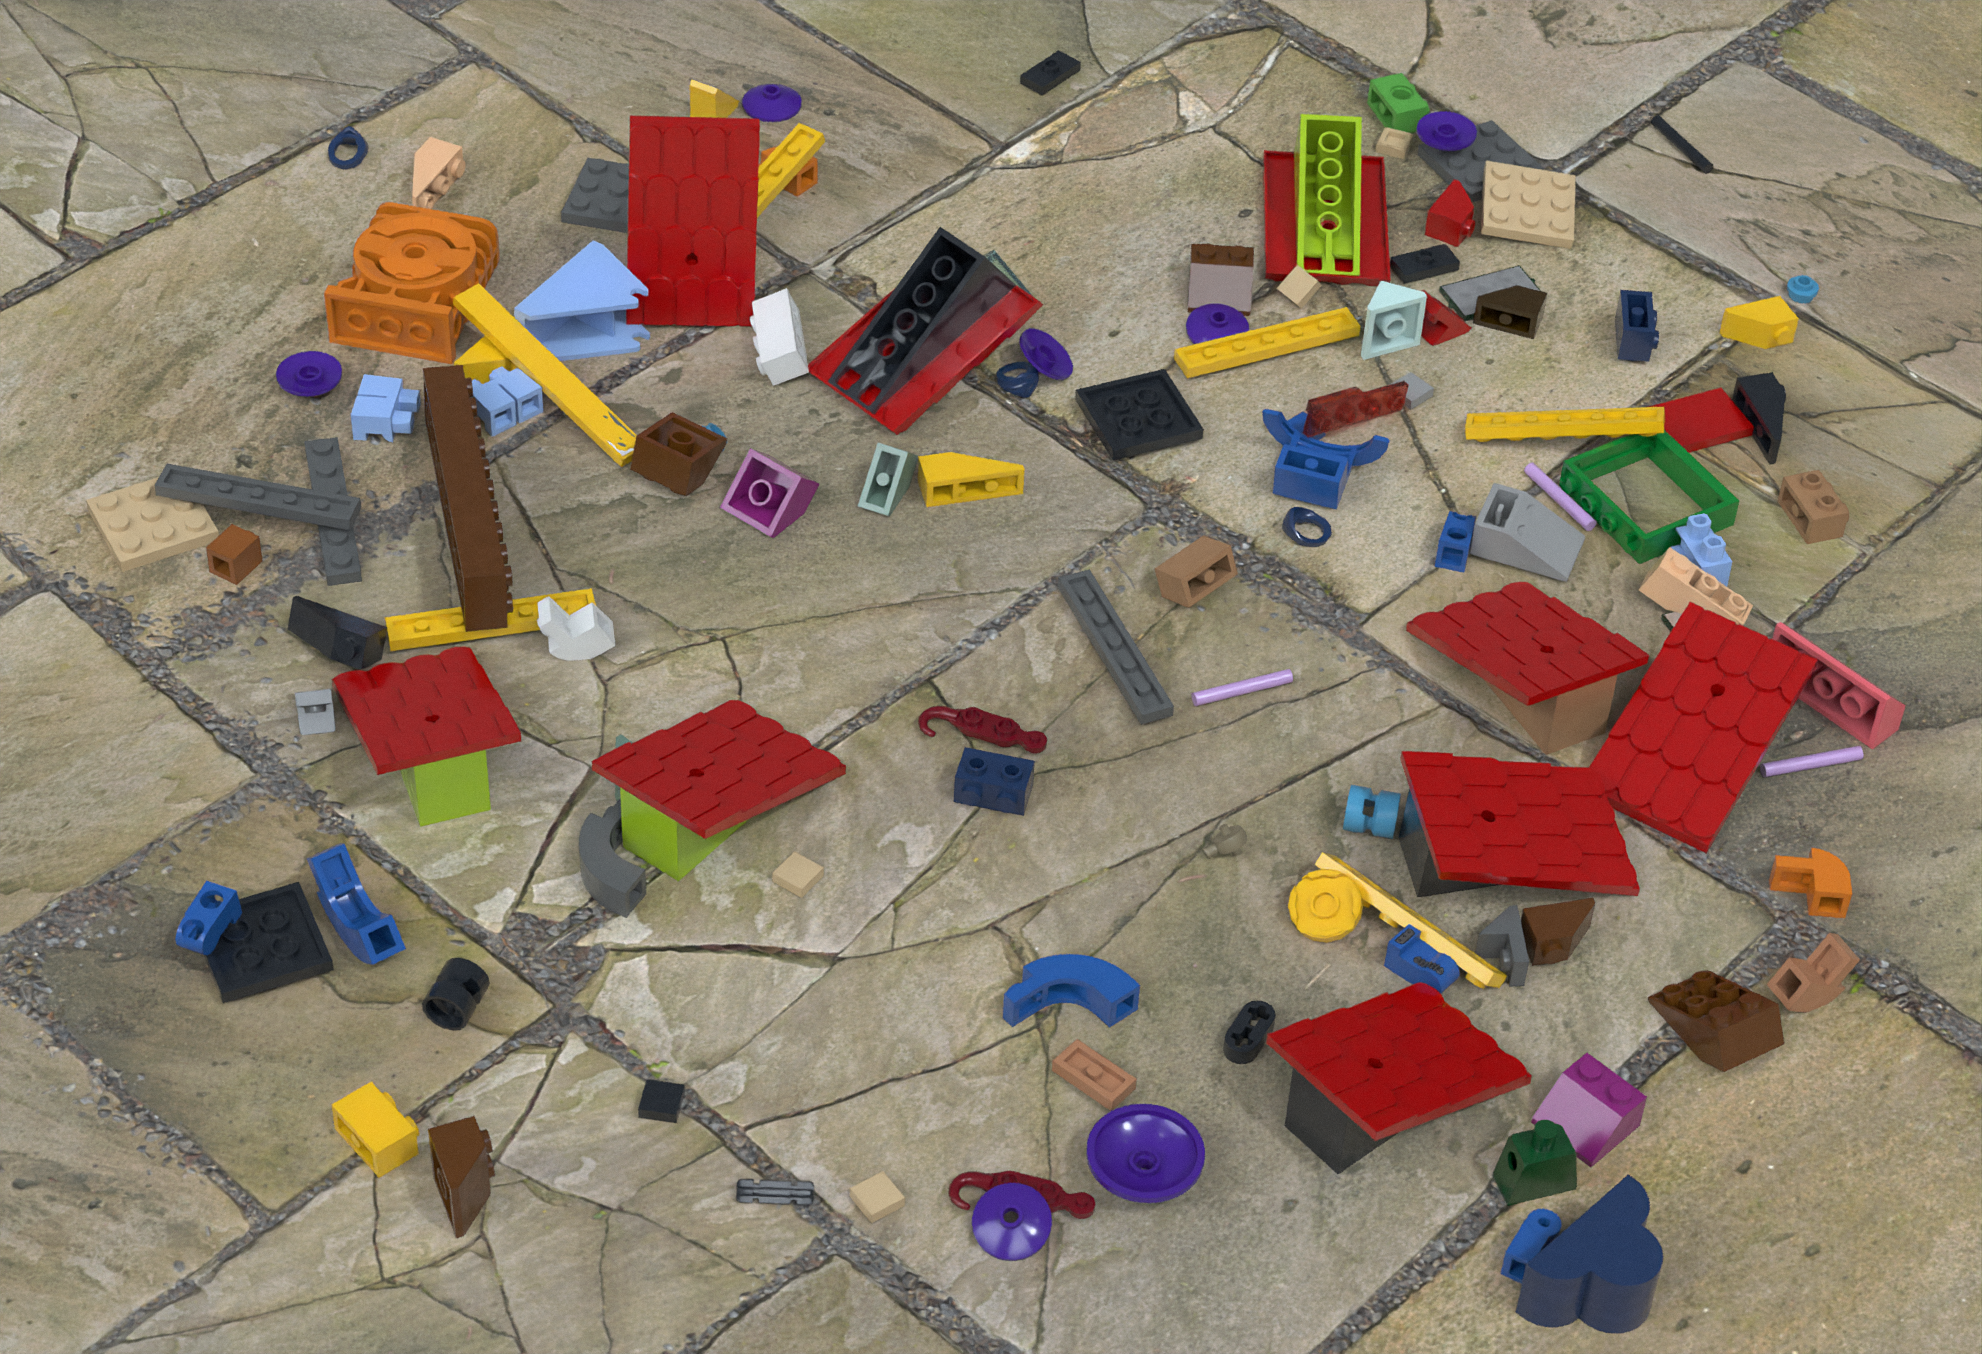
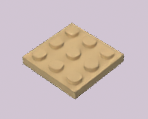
(1528, 204)
(148, 526)

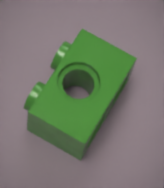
(1396, 102)

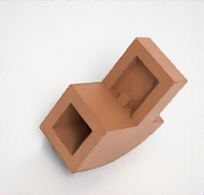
(1815, 981)

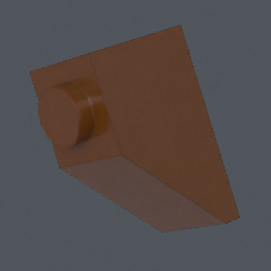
(1555, 929)

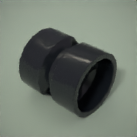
(455, 994)

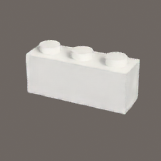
(779, 337)

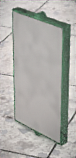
(1464, 293)

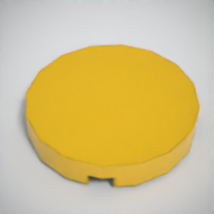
(1325, 905)

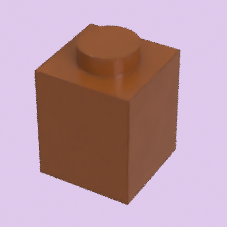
(234, 554)

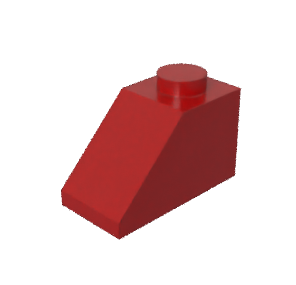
(1451, 216)

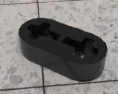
(1242, 1028)

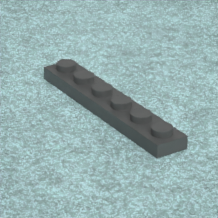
(258, 496)
(337, 544)
(1115, 647)

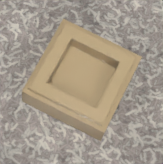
(1394, 143)
(1299, 286)
(797, 874)
(877, 1197)

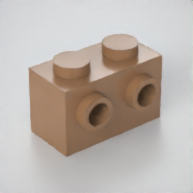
(1813, 506)
(1196, 571)

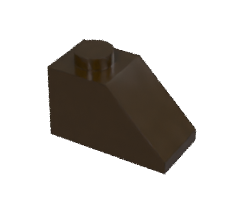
(1511, 310)

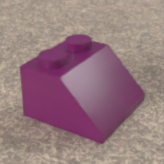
(768, 493)
(1593, 1108)

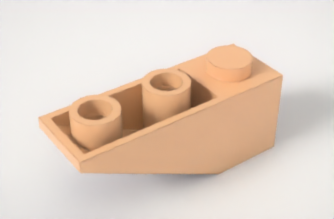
(435, 170)
(1677, 581)

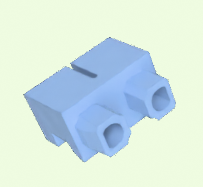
(507, 399)
(383, 408)
(1704, 547)

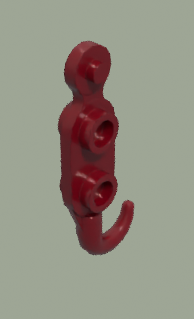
(984, 726)
(1079, 1205)

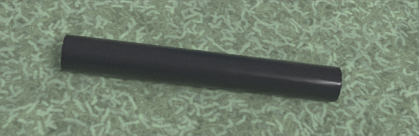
(1682, 144)

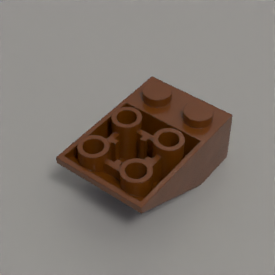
(1720, 1019)

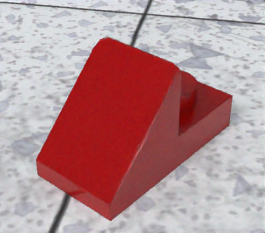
(1441, 322)

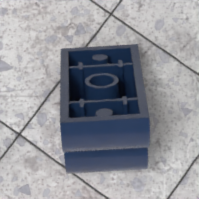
(1597, 1267)

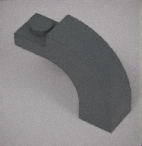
(605, 875)

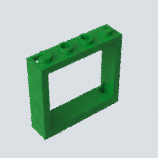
(1674, 461)

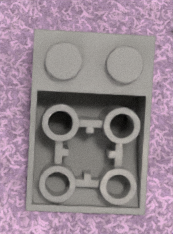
(1525, 534)

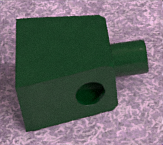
(1536, 1164)

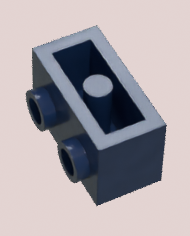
(1635, 326)
(994, 781)

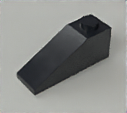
(1762, 402)
(337, 633)

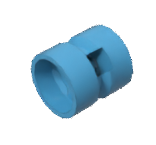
(1384, 816)

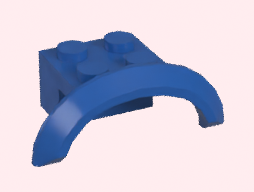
(1316, 469)

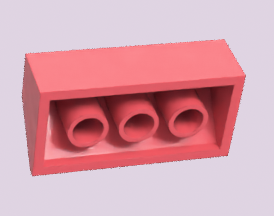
(1844, 694)

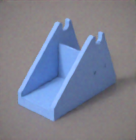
(584, 307)

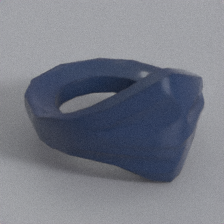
(350, 137)
(1023, 384)
(1302, 515)

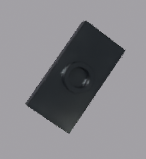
(1050, 72)
(1424, 263)

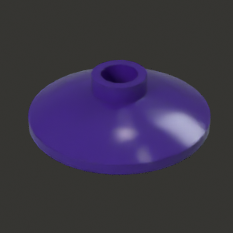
(771, 102)
(1446, 131)
(1214, 322)
(1046, 354)
(309, 373)
(1016, 1239)

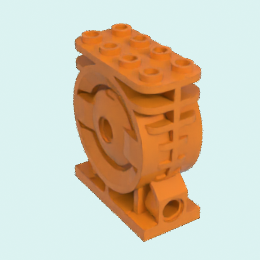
(406, 281)

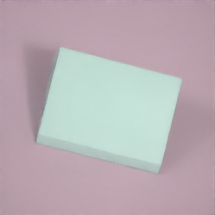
(1393, 320)

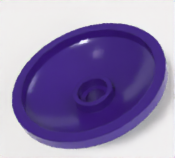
(1147, 1139)

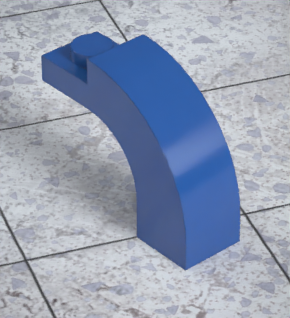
(357, 921)
(1073, 980)

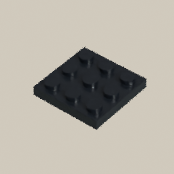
(1139, 414)
(268, 945)

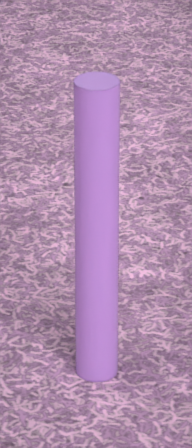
(1560, 496)
(1242, 687)
(1811, 761)

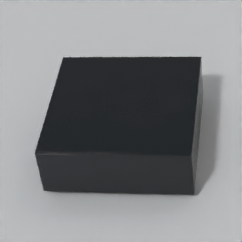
(661, 1101)

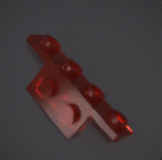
(1352, 407)

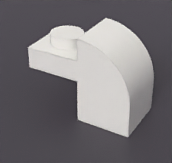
(575, 635)

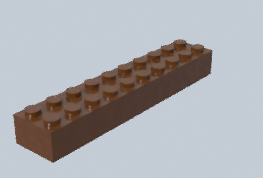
(467, 498)

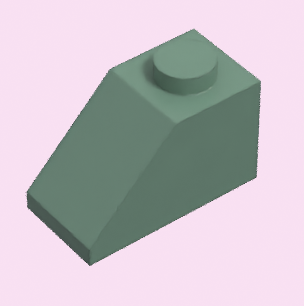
(887, 479)

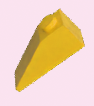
(966, 478)

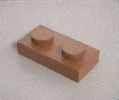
(1094, 1074)

